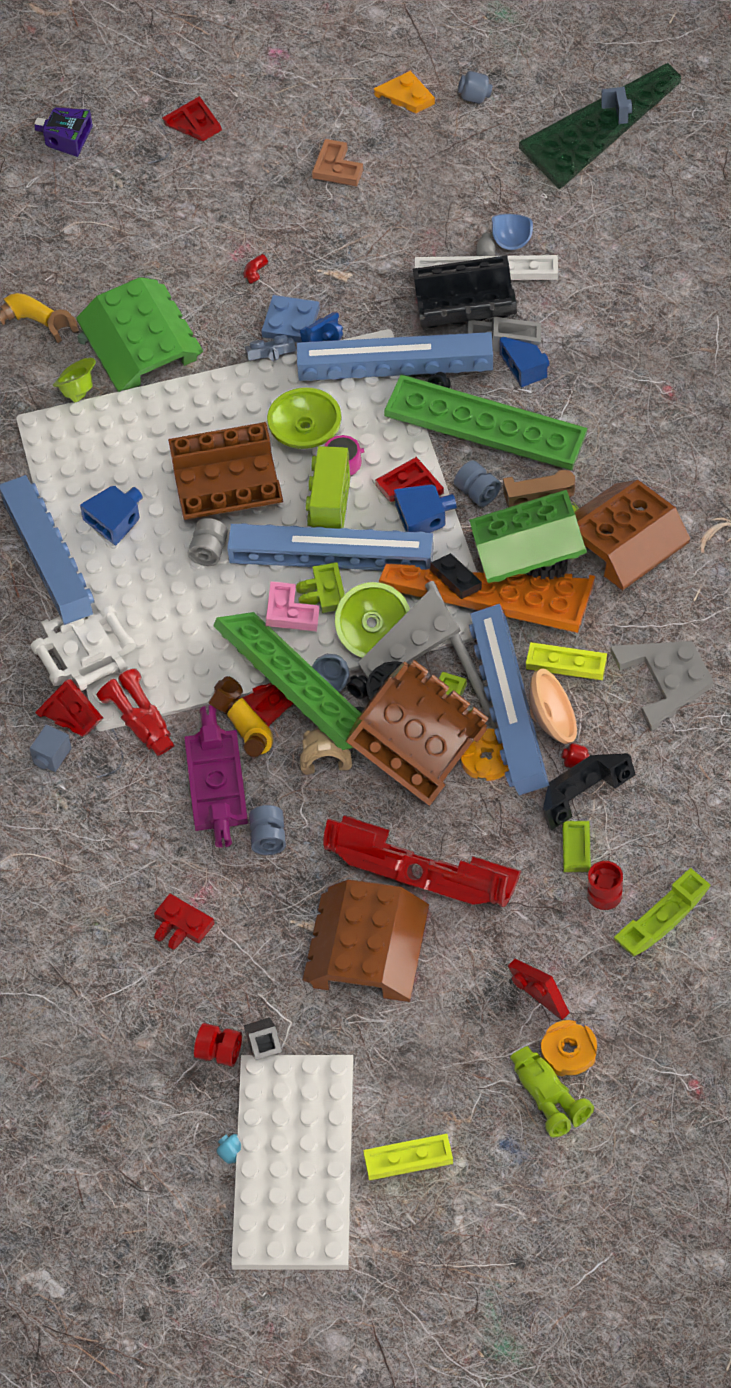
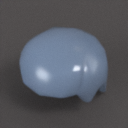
(333, 670)

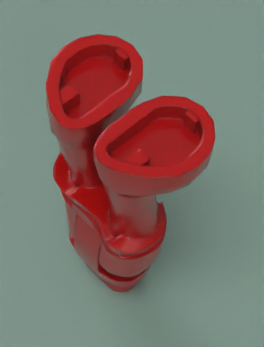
(143, 721)

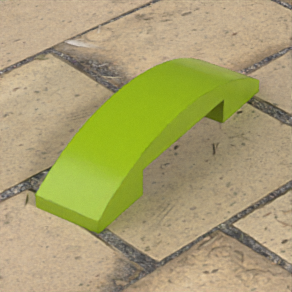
(664, 915)

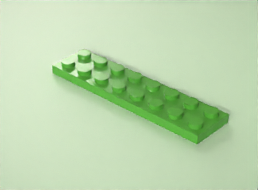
(486, 422)
(290, 675)

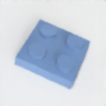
(289, 316)

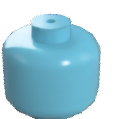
(229, 1148)

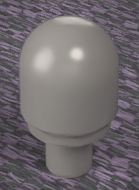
(485, 246)

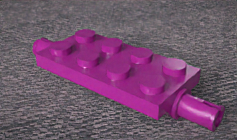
(215, 778)

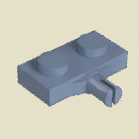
(271, 349)

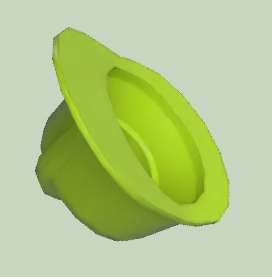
(76, 379)

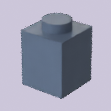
(50, 748)

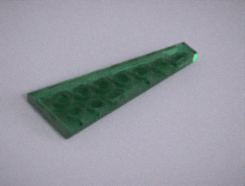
(580, 137)

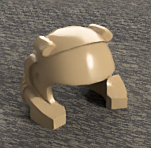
(318, 744)

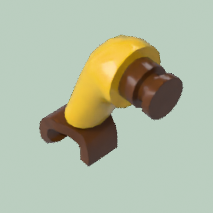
(252, 729)

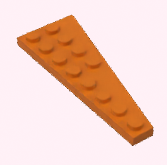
(536, 600)

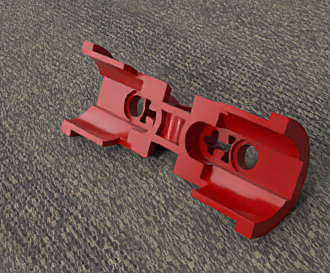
(366, 848)

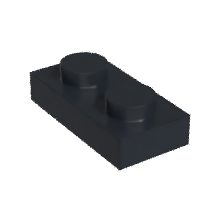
(455, 576)

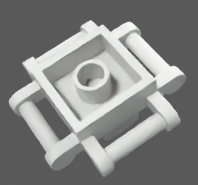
(83, 648)

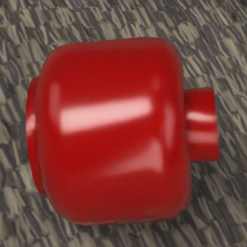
(574, 754)

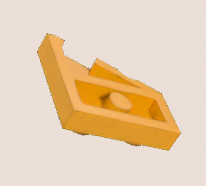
(406, 92)

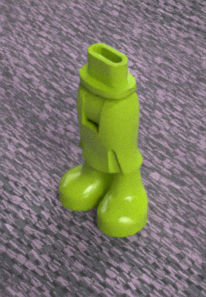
(548, 1091)

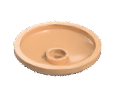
(551, 707)

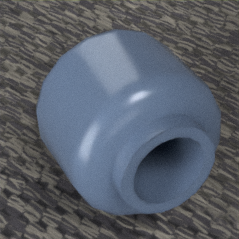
(474, 87)

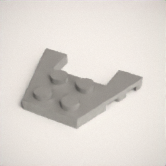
(676, 671)

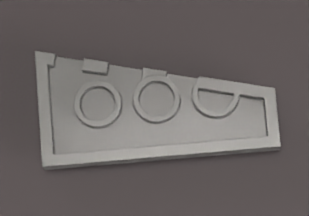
(414, 635)

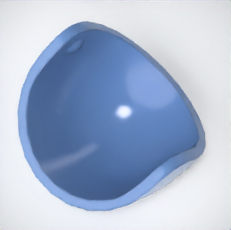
(511, 230)

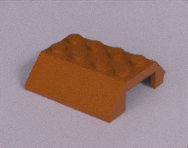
(416, 730)
(367, 938)

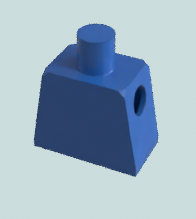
(422, 508)
(112, 512)

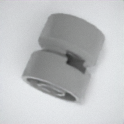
(207, 542)

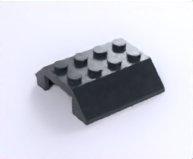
(464, 291)

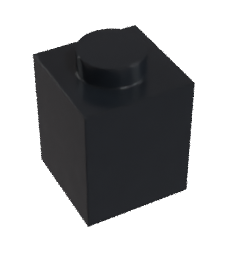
(262, 1038)

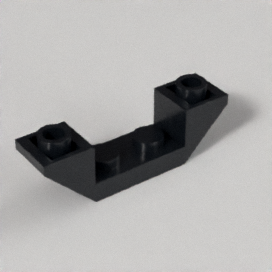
(611, 768)

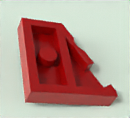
(193, 120)
(71, 709)
(539, 986)

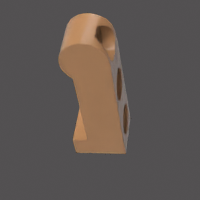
(532, 489)

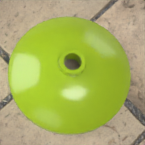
(304, 418)
(364, 602)

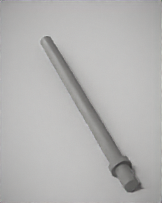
(468, 666)

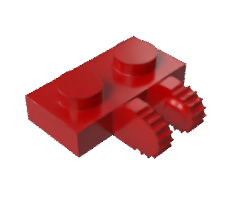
(184, 919)

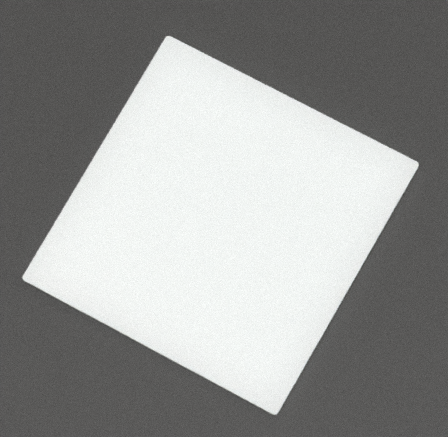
(148, 576)

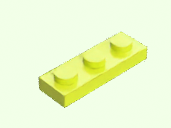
(566, 661)
(408, 1156)

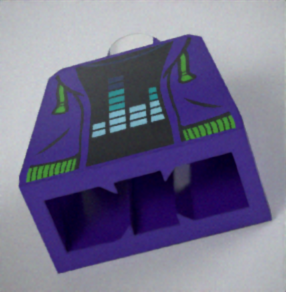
(66, 129)

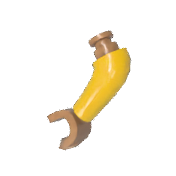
(24, 306)

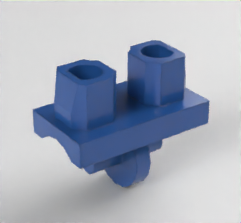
(323, 329)

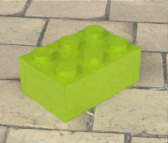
(328, 488)

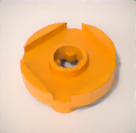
(484, 767)
(576, 1035)

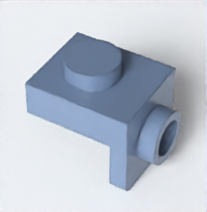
(617, 99)

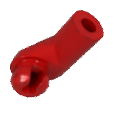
(253, 266)

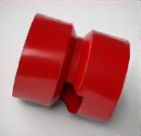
(605, 885)
(218, 1044)

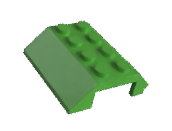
(137, 331)

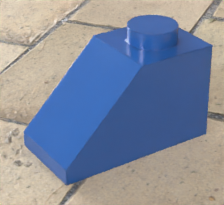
(524, 360)

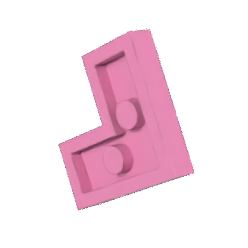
(285, 613)

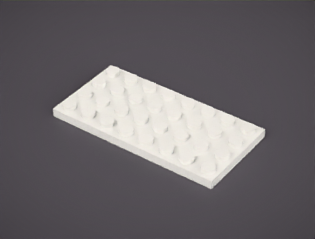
(293, 1163)

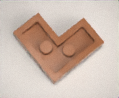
(332, 166)

